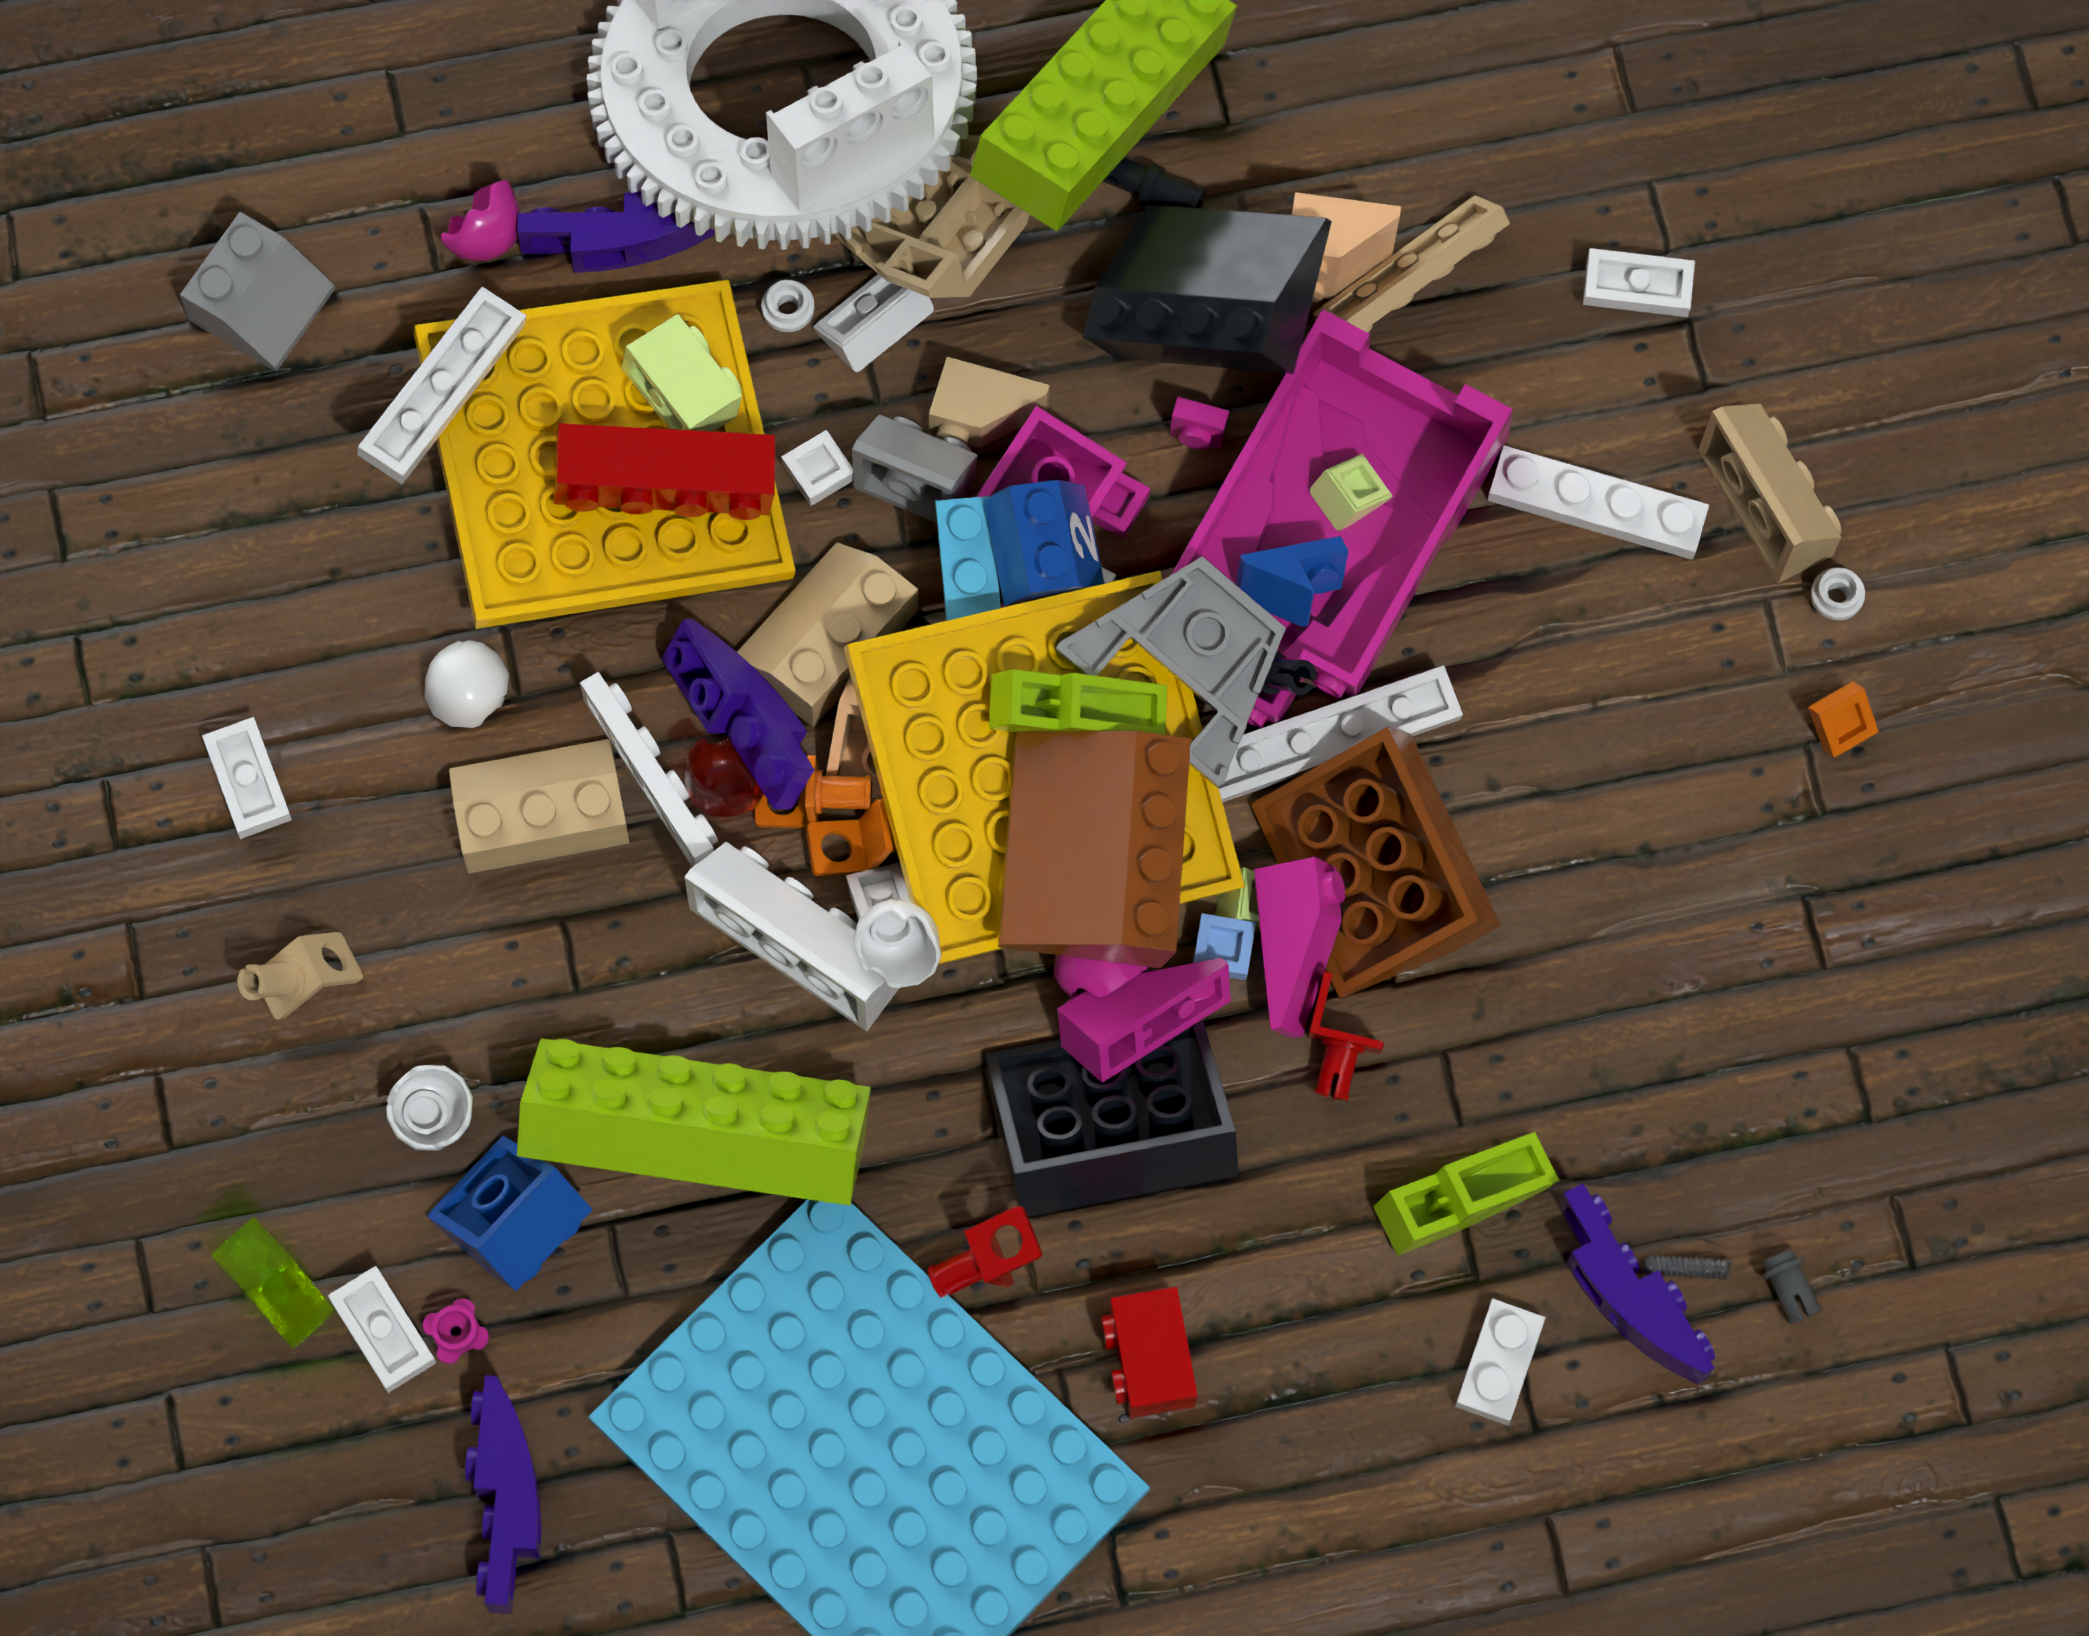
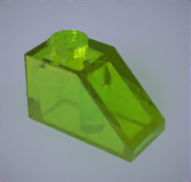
(272, 1283)

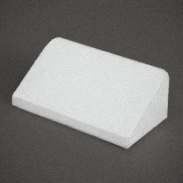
(872, 321)

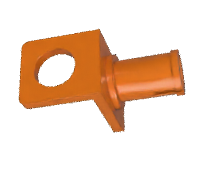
(819, 793)
(868, 840)

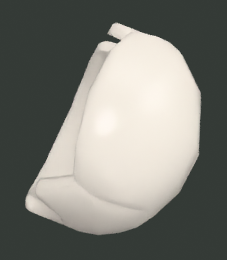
(465, 683)
(898, 942)
(429, 1107)

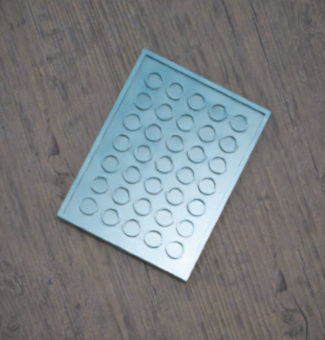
(866, 1442)

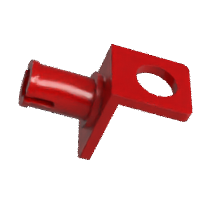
(1340, 1050)
(985, 1257)

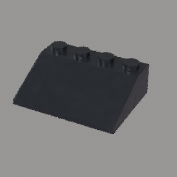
(1210, 289)
(1112, 1140)

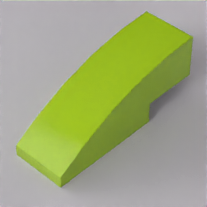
(1074, 703)
(1465, 1193)

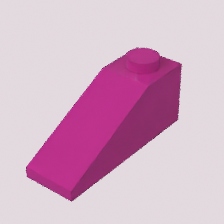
(1298, 931)
(1140, 1015)

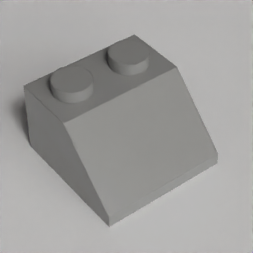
(256, 292)
(910, 467)

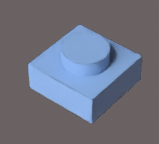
(1227, 940)

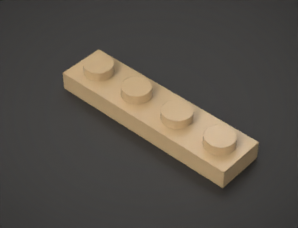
(1418, 263)

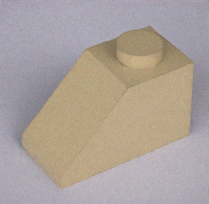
(982, 403)

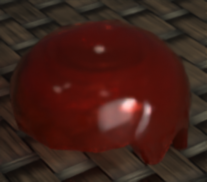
(720, 780)

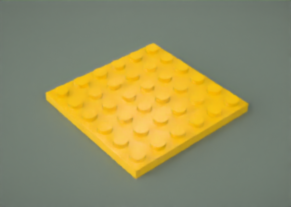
(498, 468)
(951, 775)

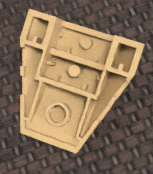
(946, 238)

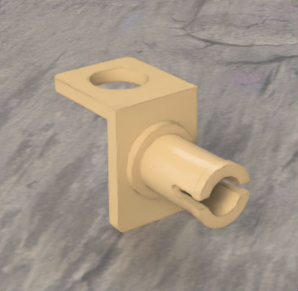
(298, 973)

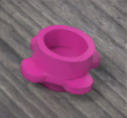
(457, 1315)

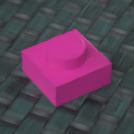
(1198, 424)
(1122, 506)

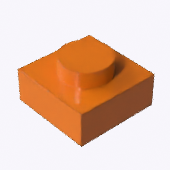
(1843, 719)

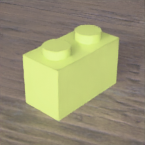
(681, 378)

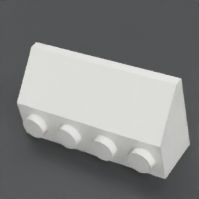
(787, 930)

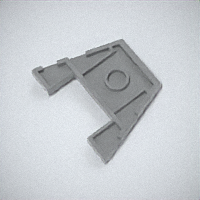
(1203, 636)

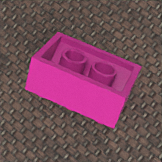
(1054, 451)

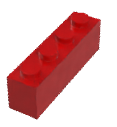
(664, 470)

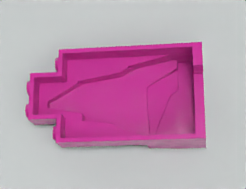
(1419, 441)

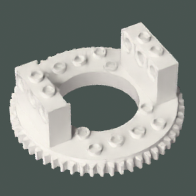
(827, 158)

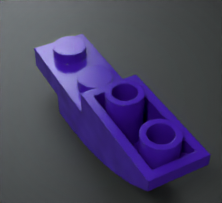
(606, 238)
(740, 702)
(1641, 1310)
(503, 1472)

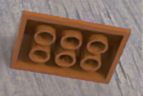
(1095, 845)
(1396, 850)

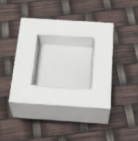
(818, 468)

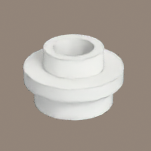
(784, 292)
(1842, 580)

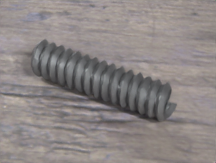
(1688, 1267)

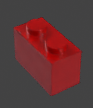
(1151, 1353)

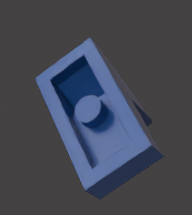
(1289, 576)

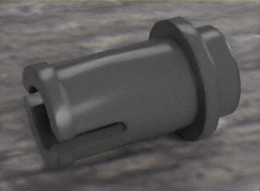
(1790, 1282)

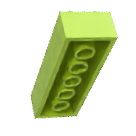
(1097, 101)
(693, 1121)

